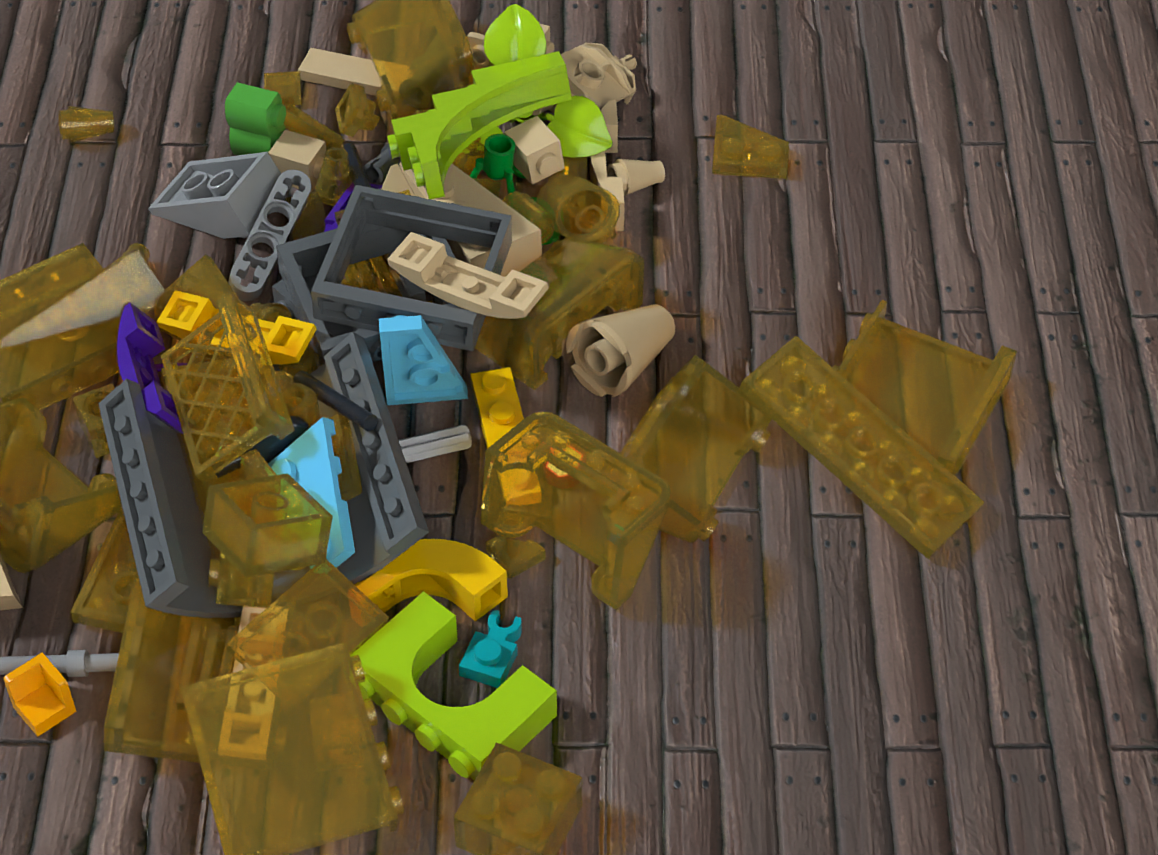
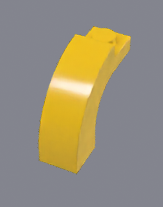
(441, 570)

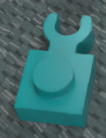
(491, 655)

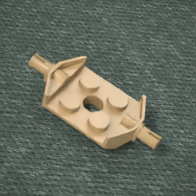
(609, 75)

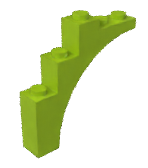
(498, 94)

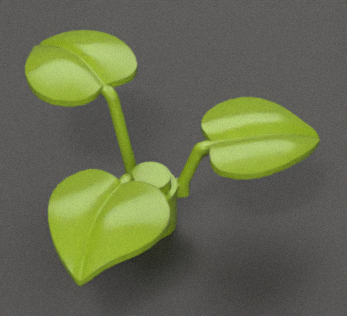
(575, 122)

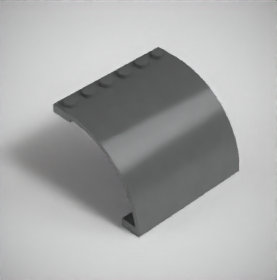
(165, 516)

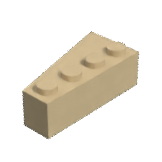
(467, 192)

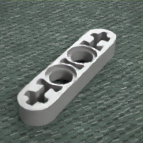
(269, 234)

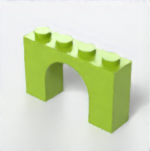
(463, 735)

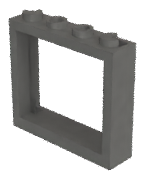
(418, 215)
(305, 258)

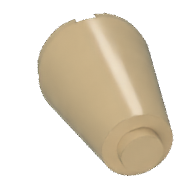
(618, 347)

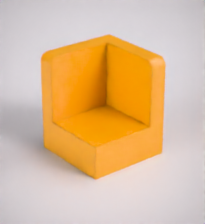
(39, 694)

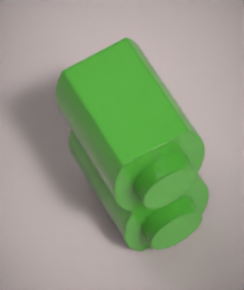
(254, 119)

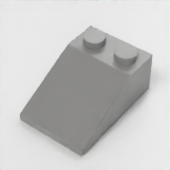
(219, 194)

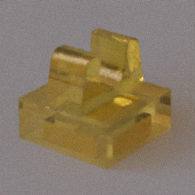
(355, 111)

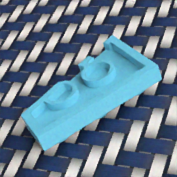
(416, 364)
(315, 468)

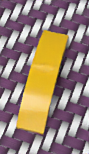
(284, 338)

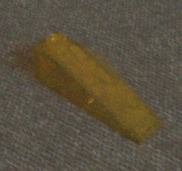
(96, 301)

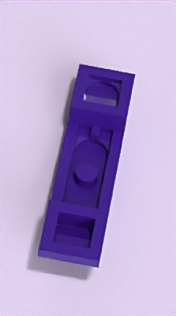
(137, 345)

